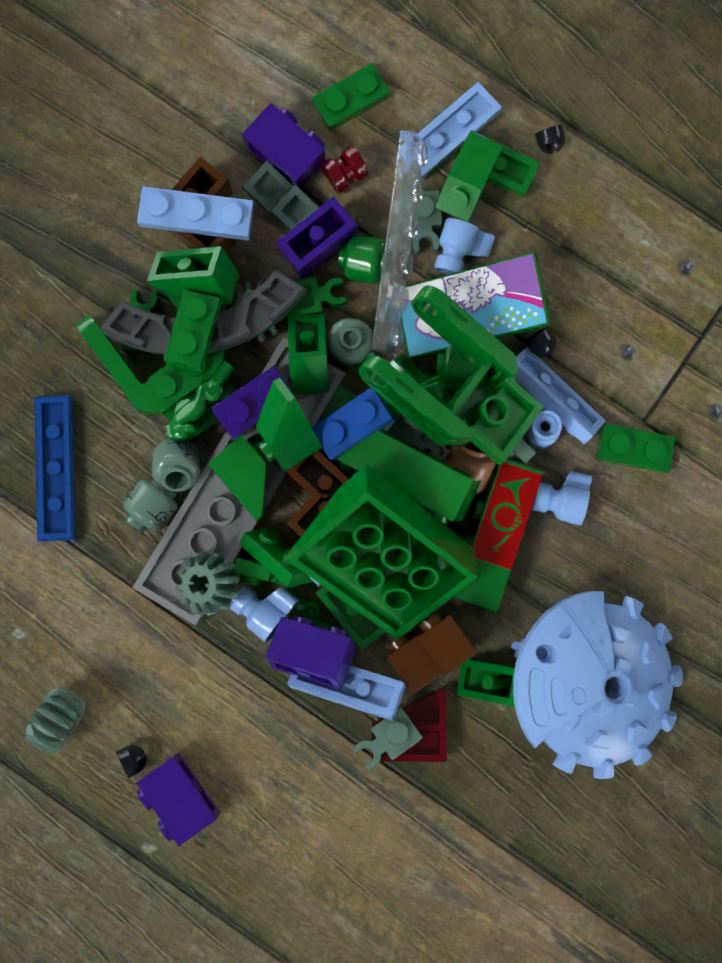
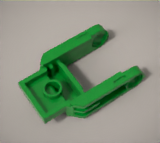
(165, 386)
(489, 404)

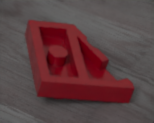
(430, 720)

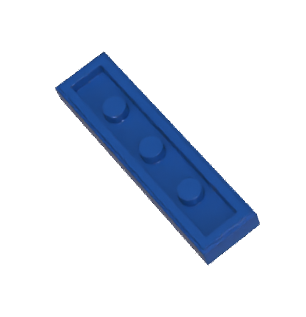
(55, 468)

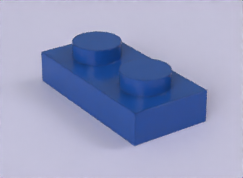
(353, 424)

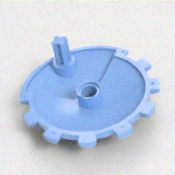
(564, 678)

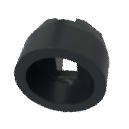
(550, 138)
(542, 342)
(132, 759)

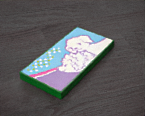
(500, 296)

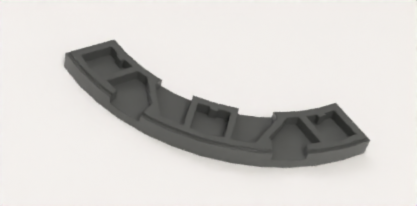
(233, 327)

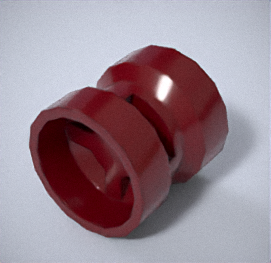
(345, 169)

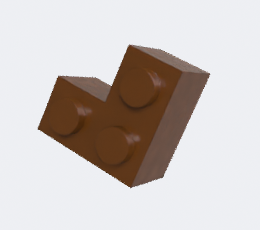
(204, 179)
(320, 481)
(430, 652)

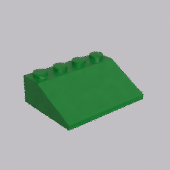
(384, 553)

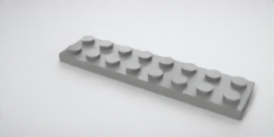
(211, 513)

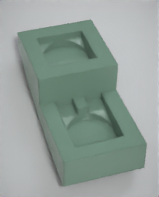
(279, 197)

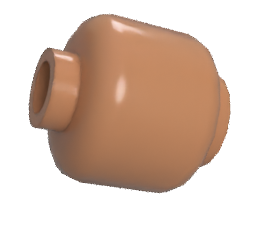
(472, 461)

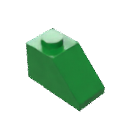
(469, 176)
(195, 270)
(308, 354)
(285, 428)
(244, 473)
(487, 682)

